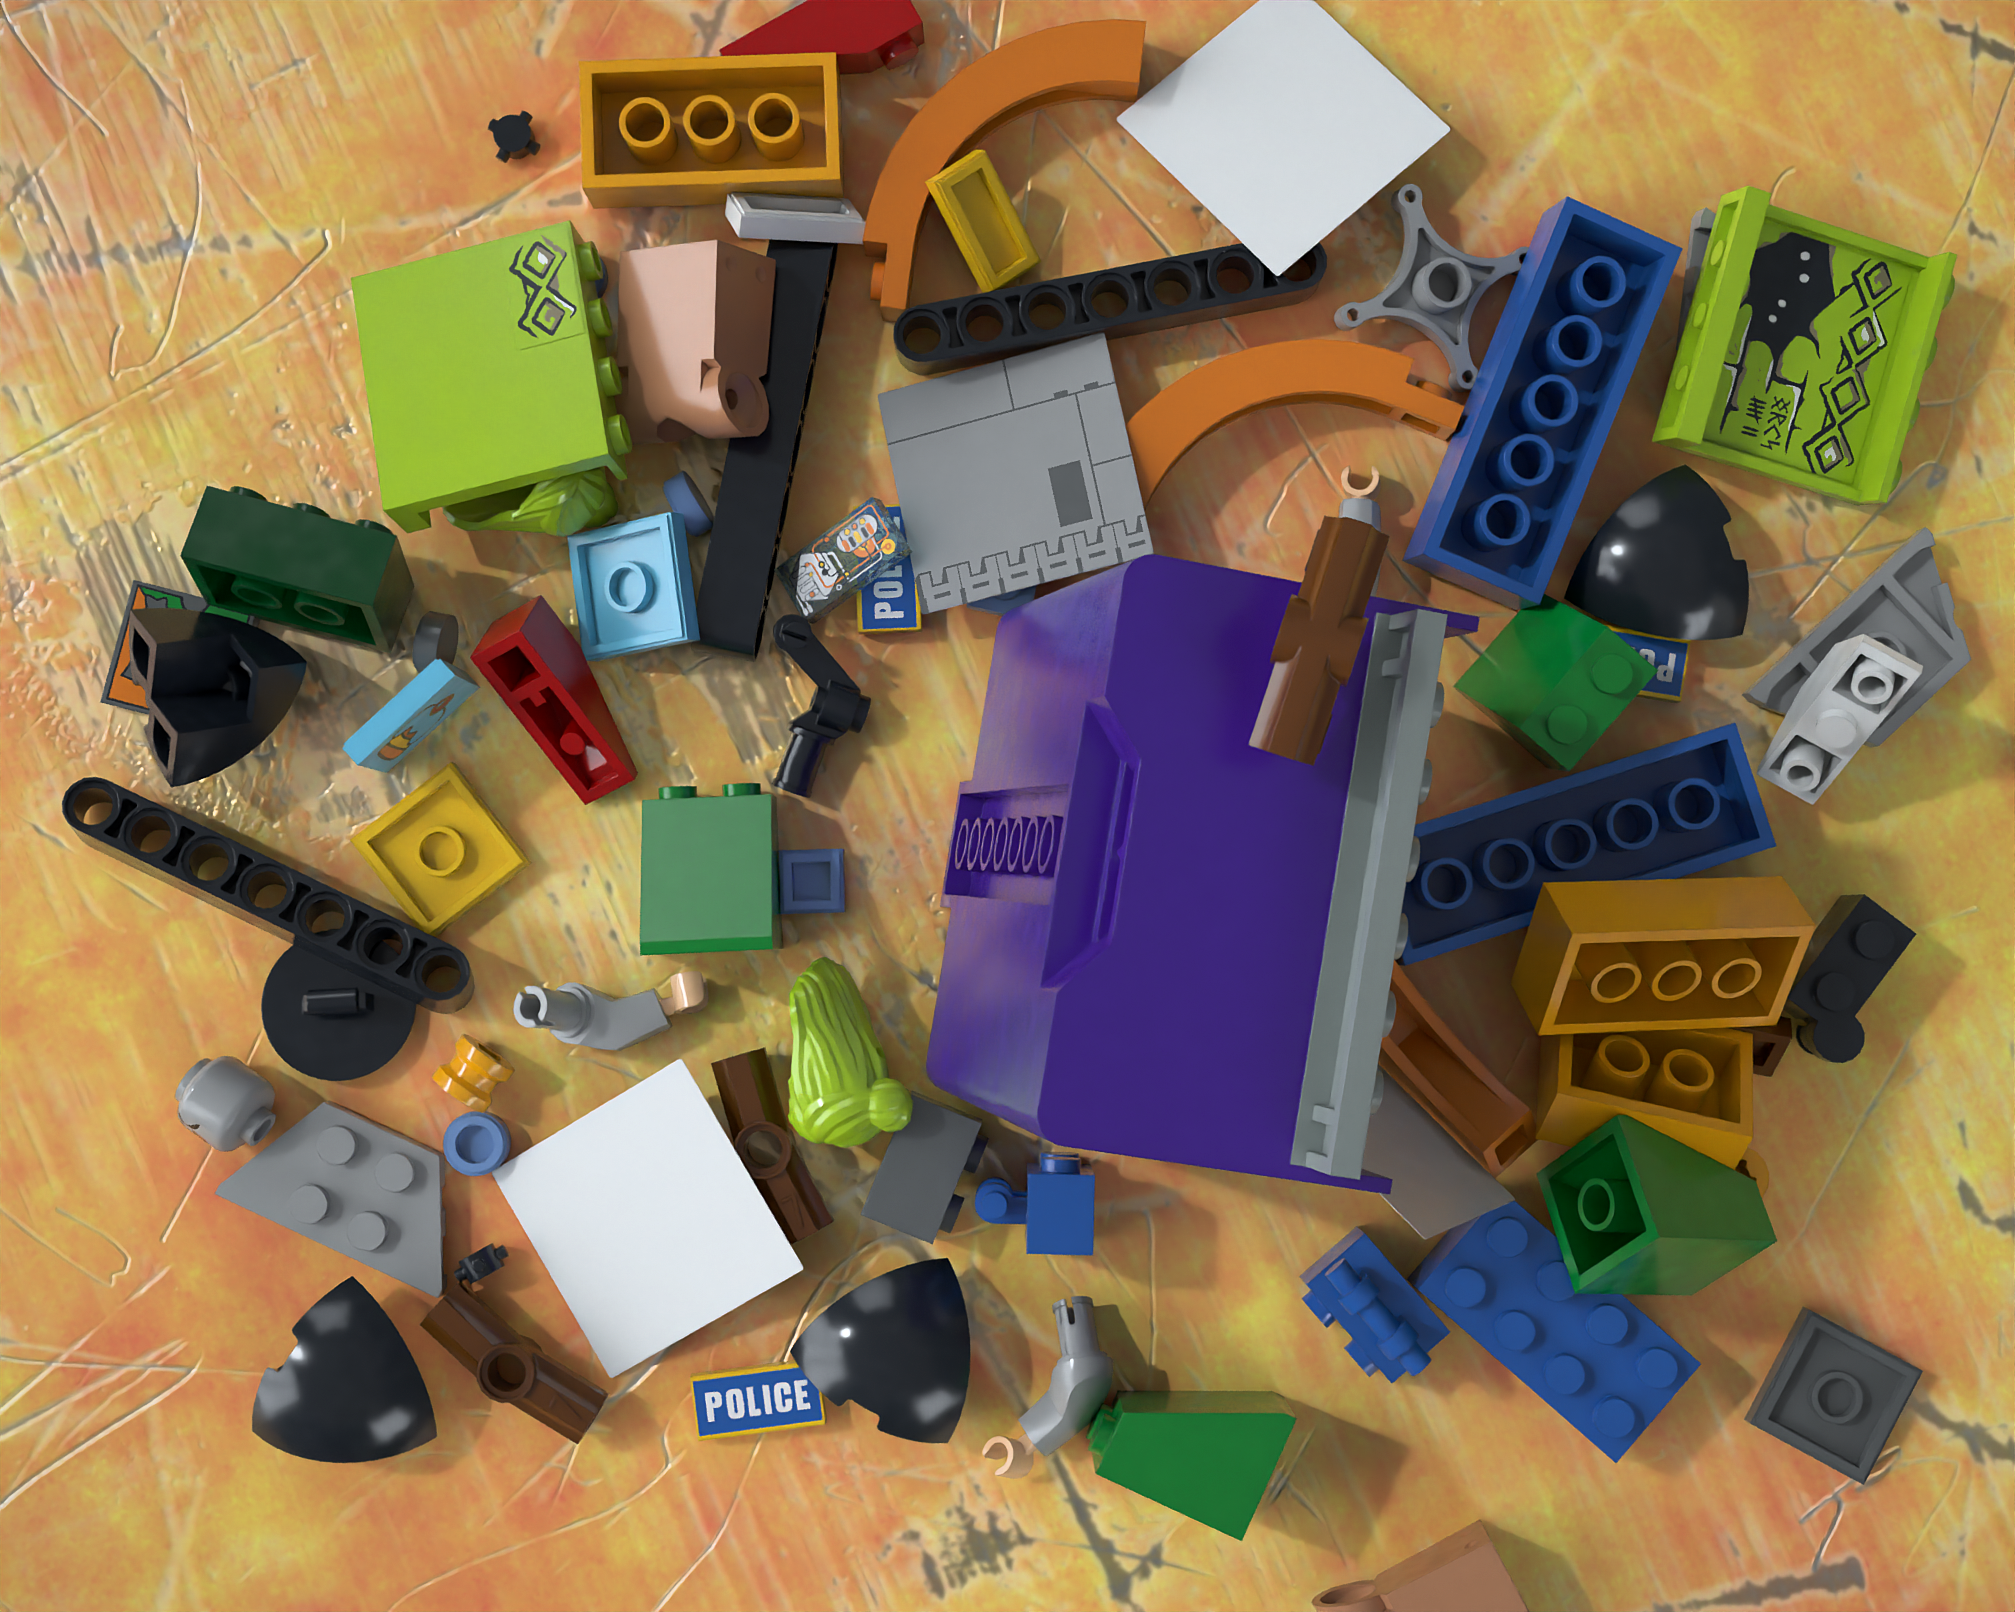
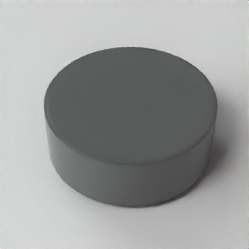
(435, 639)

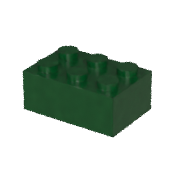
(299, 567)

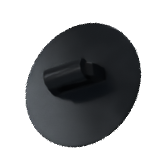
(332, 1019)

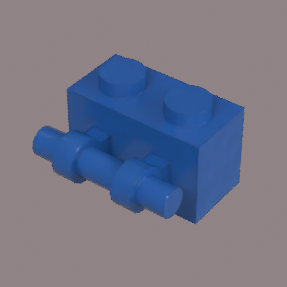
(1053, 1207)
(1375, 1306)

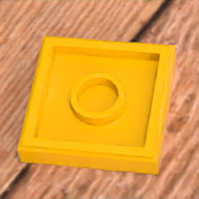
(440, 851)

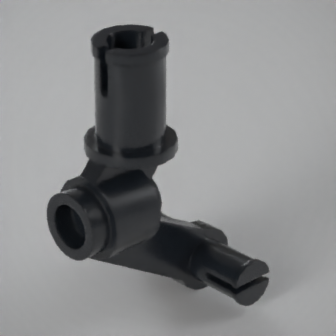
(831, 712)

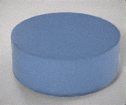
(687, 499)
(477, 1143)

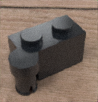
(1840, 972)

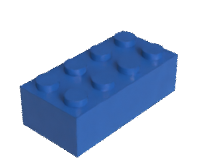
(1579, 1352)

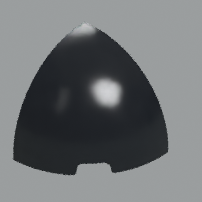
(1665, 564)
(208, 687)
(895, 1350)
(345, 1386)

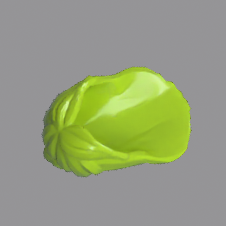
(548, 507)
(838, 1065)

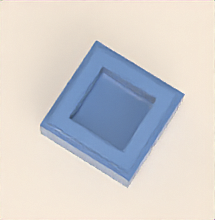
(812, 881)

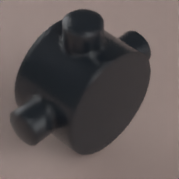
(514, 136)
(481, 1263)

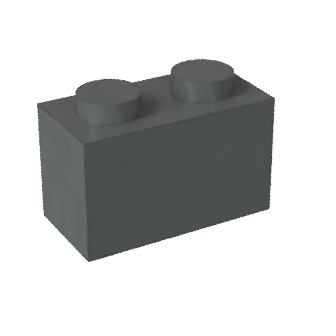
(923, 1169)

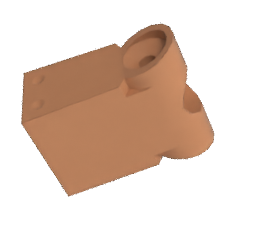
(693, 341)
(1448, 1576)

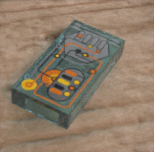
(843, 560)

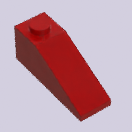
(859, 31)
(555, 697)

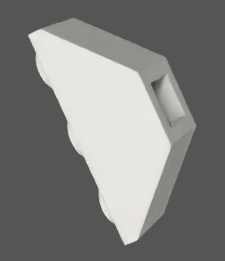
(1836, 714)

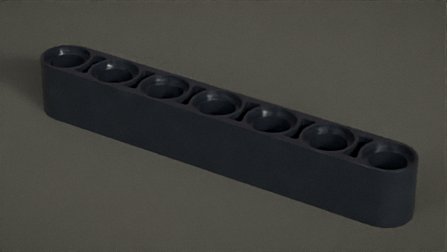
(1074, 295)
(762, 467)
(251, 871)

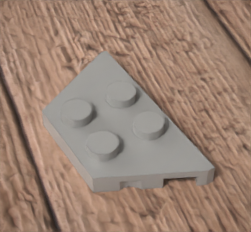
(1895, 605)
(353, 1192)

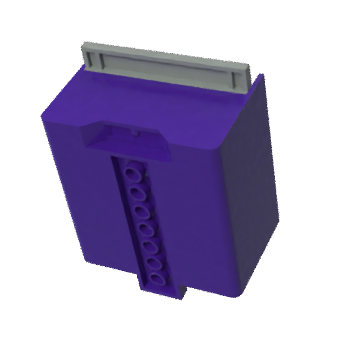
(1168, 924)

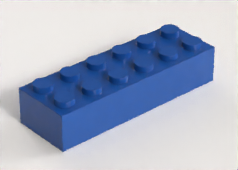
(1542, 404)
(1618, 821)

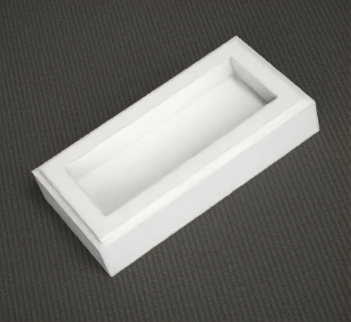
(794, 218)

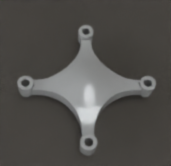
(1433, 288)

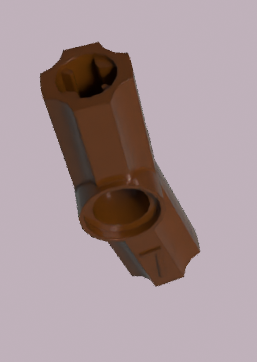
(1319, 639)
(755, 1105)
(477, 1339)

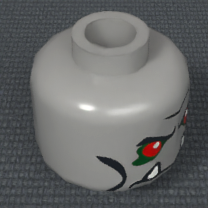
(225, 1103)

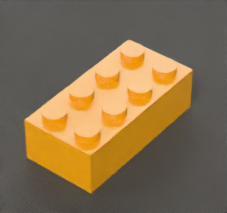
(710, 128)
(1661, 954)

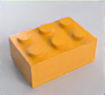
(1675, 1081)

